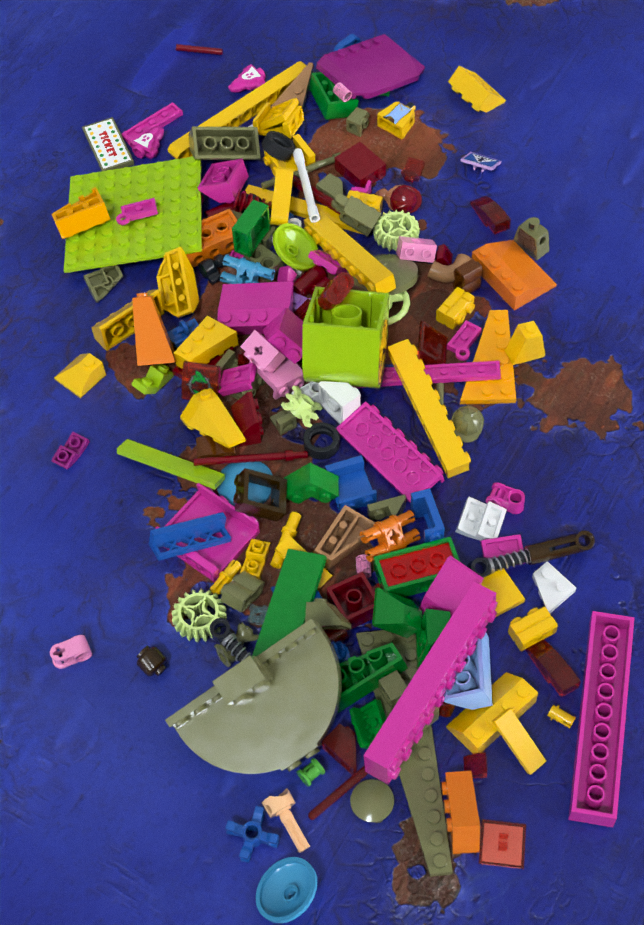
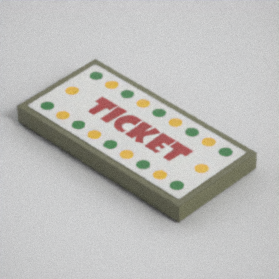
(107, 145)

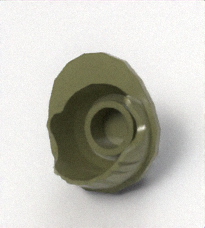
(468, 423)

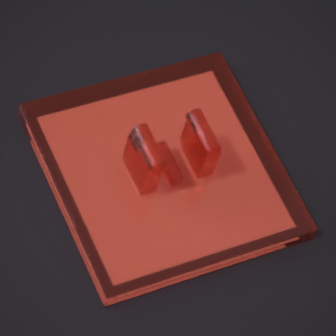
(502, 844)

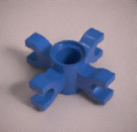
(255, 825)

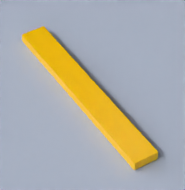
(299, 207)

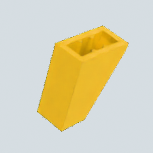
(525, 344)

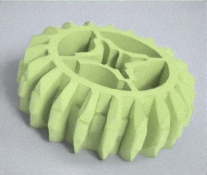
(395, 225)
(192, 606)

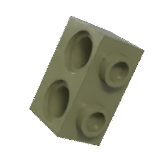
(266, 259)

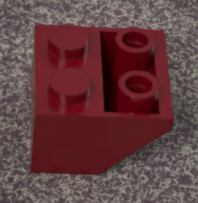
(248, 419)

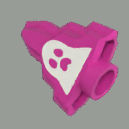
(248, 80)
(147, 143)

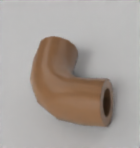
(445, 273)

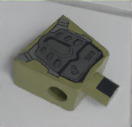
(533, 238)

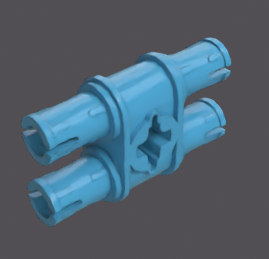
(245, 266)

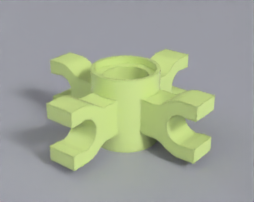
(301, 406)

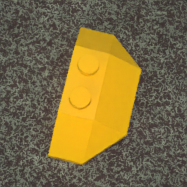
(177, 283)

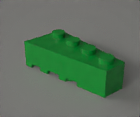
(362, 673)

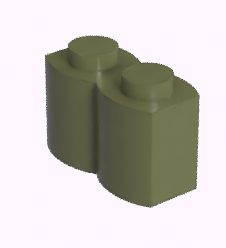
(242, 591)

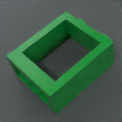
(251, 228)

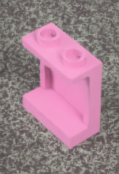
(282, 378)

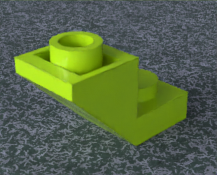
(155, 379)

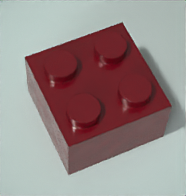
(353, 599)

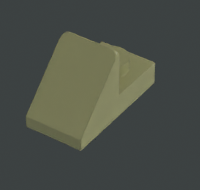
(387, 507)

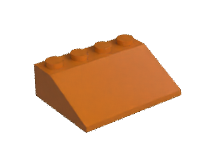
(512, 272)

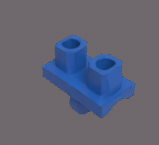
(180, 333)

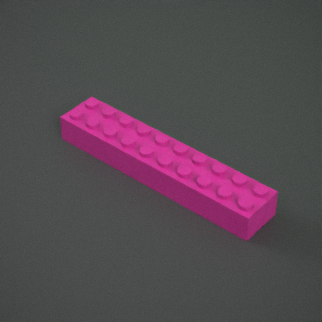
(430, 683)
(602, 720)

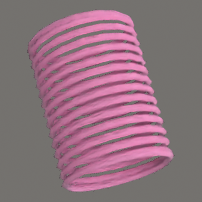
(341, 93)
(363, 566)

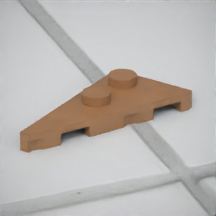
(298, 88)

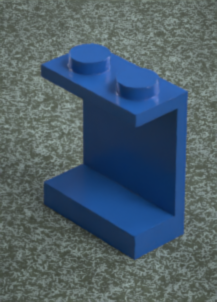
(353, 483)

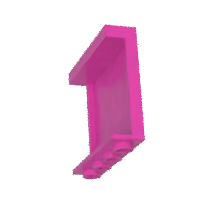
(238, 525)

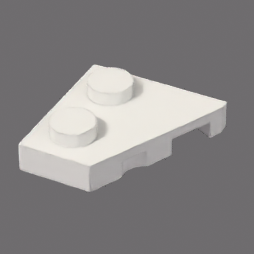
(552, 586)

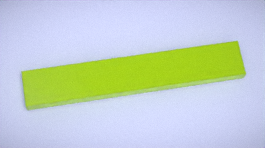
(170, 464)

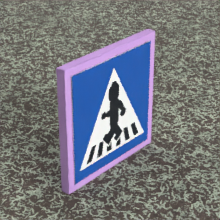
(481, 161)

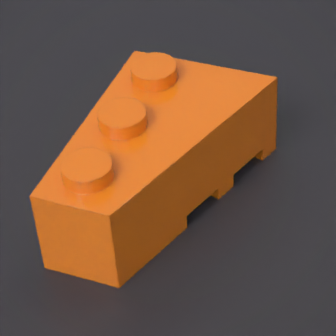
(462, 812)

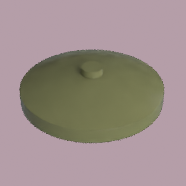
(404, 273)

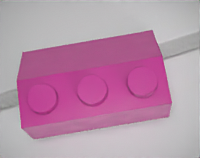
(224, 180)

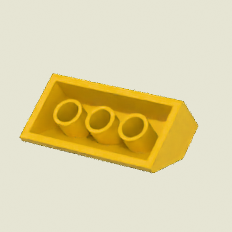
(121, 323)
(475, 726)

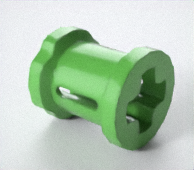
(310, 772)

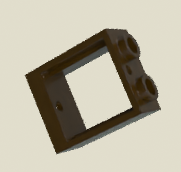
(278, 486)

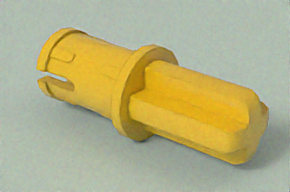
(225, 576)

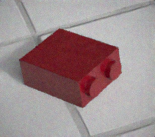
(359, 165)

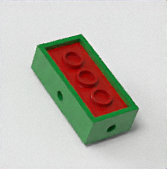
(413, 568)

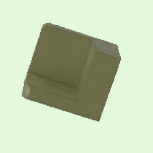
(284, 421)

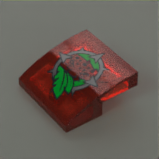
(199, 377)

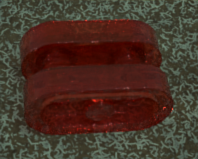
(335, 291)

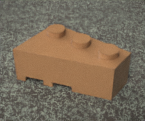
(343, 536)

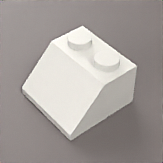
(339, 399)

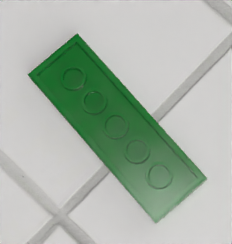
(294, 588)

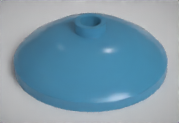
(255, 492)
(286, 890)

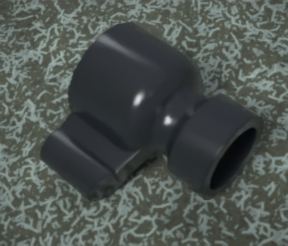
(209, 268)

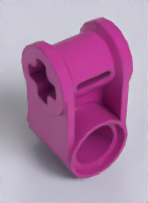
(505, 498)

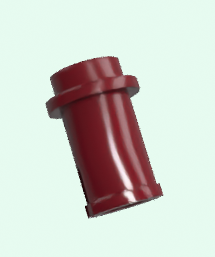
(322, 283)

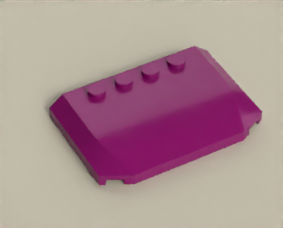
(371, 67)

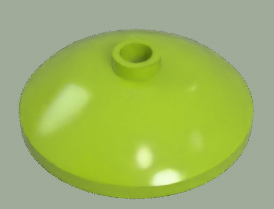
(294, 246)

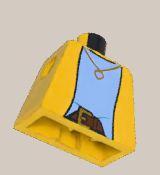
(397, 119)

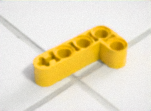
(281, 196)

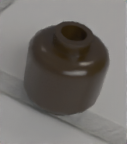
(151, 661)

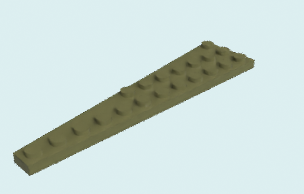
(420, 771)

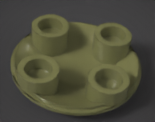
(372, 801)

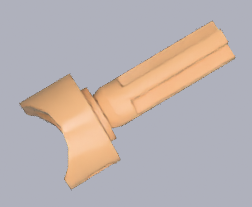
(281, 807)

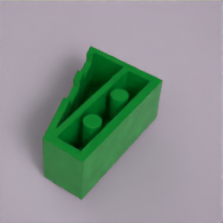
(328, 102)

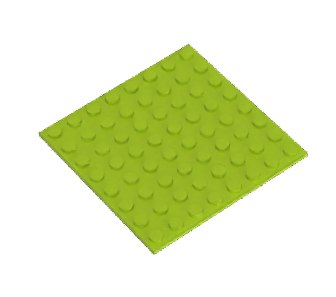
(176, 224)

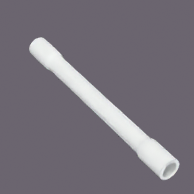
(312, 208)

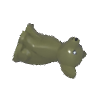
(243, 634)

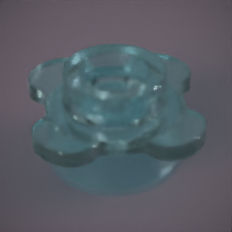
(253, 618)

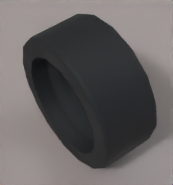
(278, 145)
(321, 428)

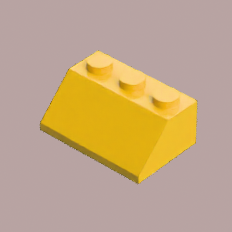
(475, 90)

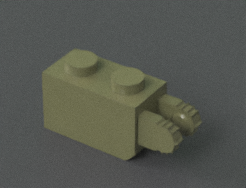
(355, 213)

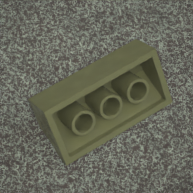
(224, 143)

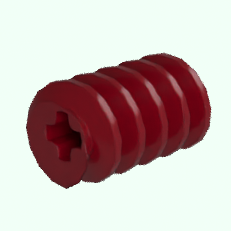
(243, 201)

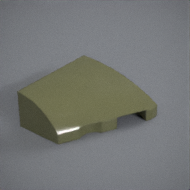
(102, 281)

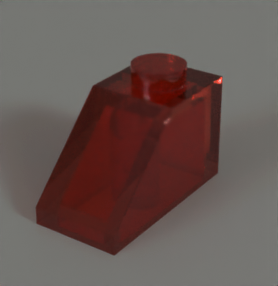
(342, 747)

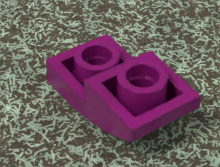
(71, 451)

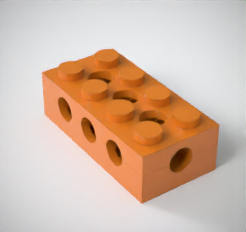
(216, 237)

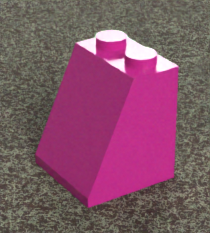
(286, 334)

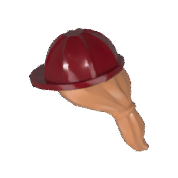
(401, 198)

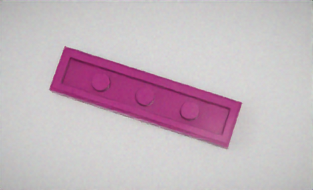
(158, 119)

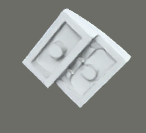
(480, 520)

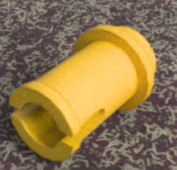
(561, 716)

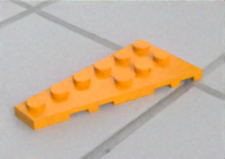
(492, 348)

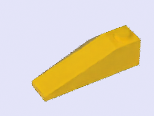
(211, 418)

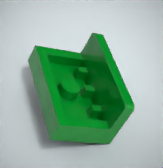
(367, 722)

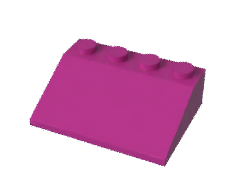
(253, 305)

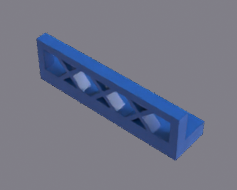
(186, 533)

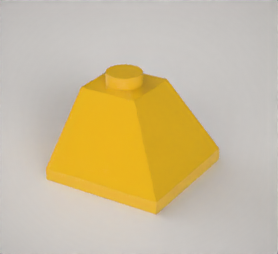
(81, 374)

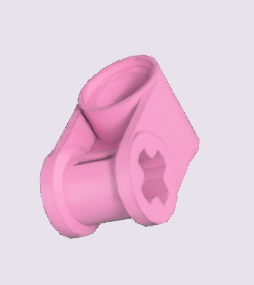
(72, 652)

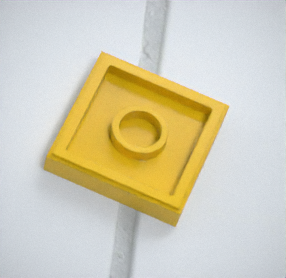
(279, 113)

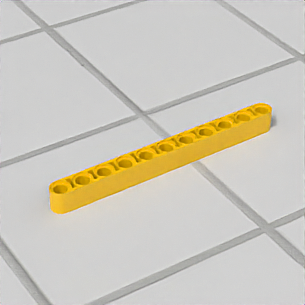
(243, 109)

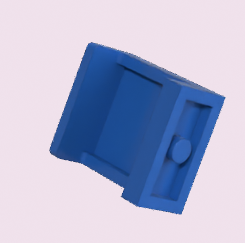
(424, 506)

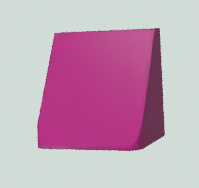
(286, 274)

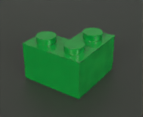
(312, 482)

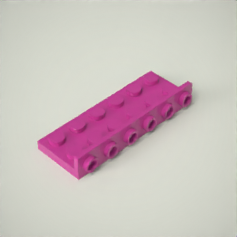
(389, 451)

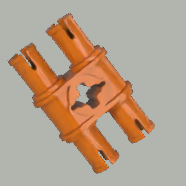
(390, 535)

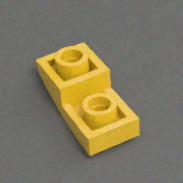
(256, 557)

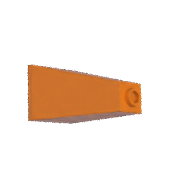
(151, 336)

